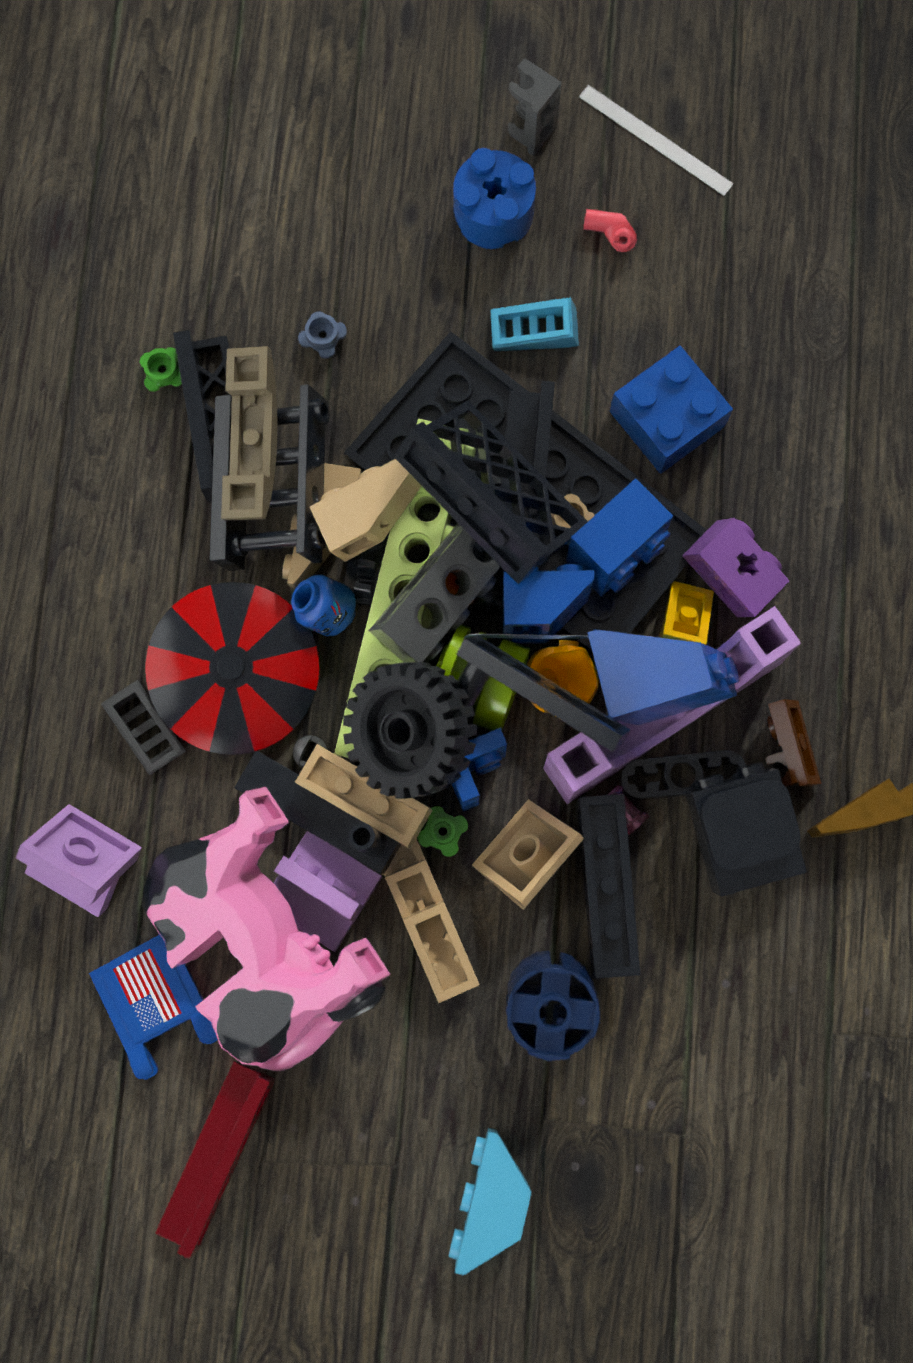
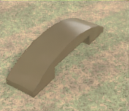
(253, 434)

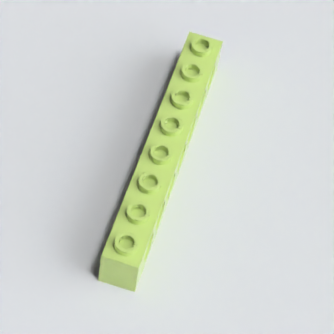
(393, 575)

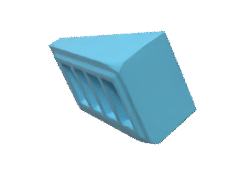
(535, 340)

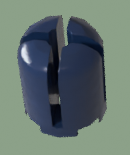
(574, 1015)

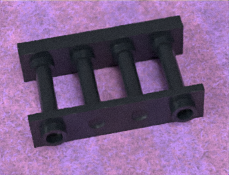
(228, 538)

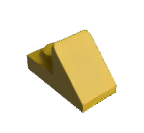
(687, 613)

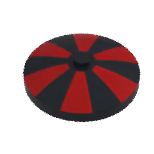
(232, 668)

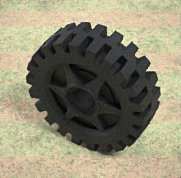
(437, 722)

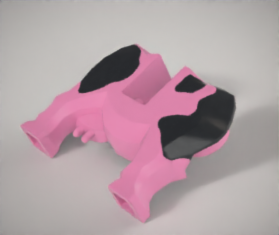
(288, 990)

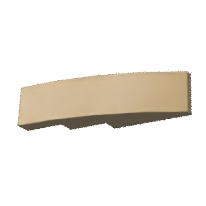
(429, 924)

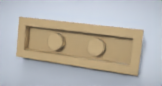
(340, 785)

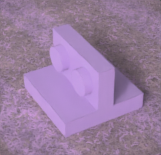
(78, 858)
(324, 889)

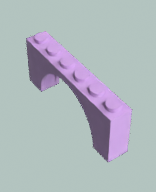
(585, 763)

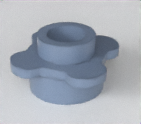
(319, 323)

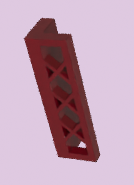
(215, 1158)

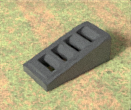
(128, 693)

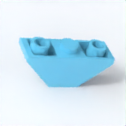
(494, 1205)

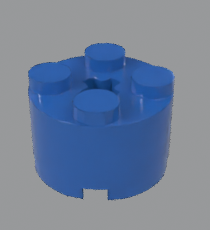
(494, 198)

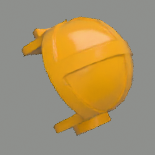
(568, 667)

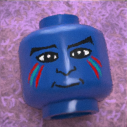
(323, 605)

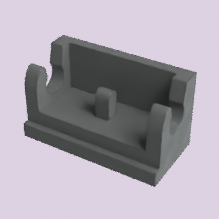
(537, 105)

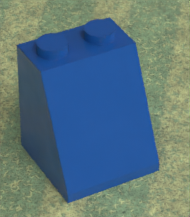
(659, 676)

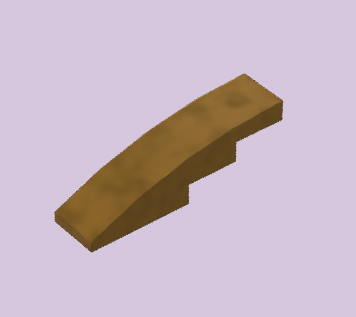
(873, 808)

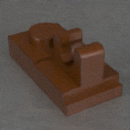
(788, 727)

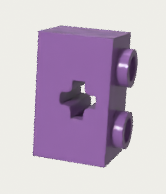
(716, 561)

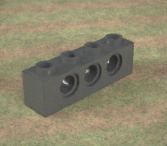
(399, 623)

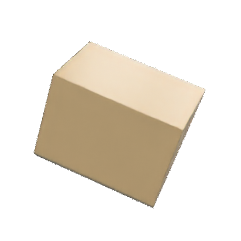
(527, 853)

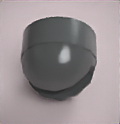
(301, 746)

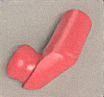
(614, 227)

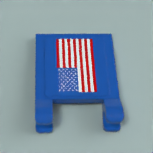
(149, 1000)

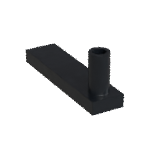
(488, 660)
(318, 815)

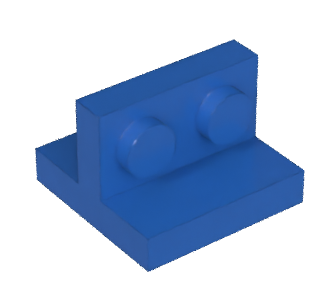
(488, 752)

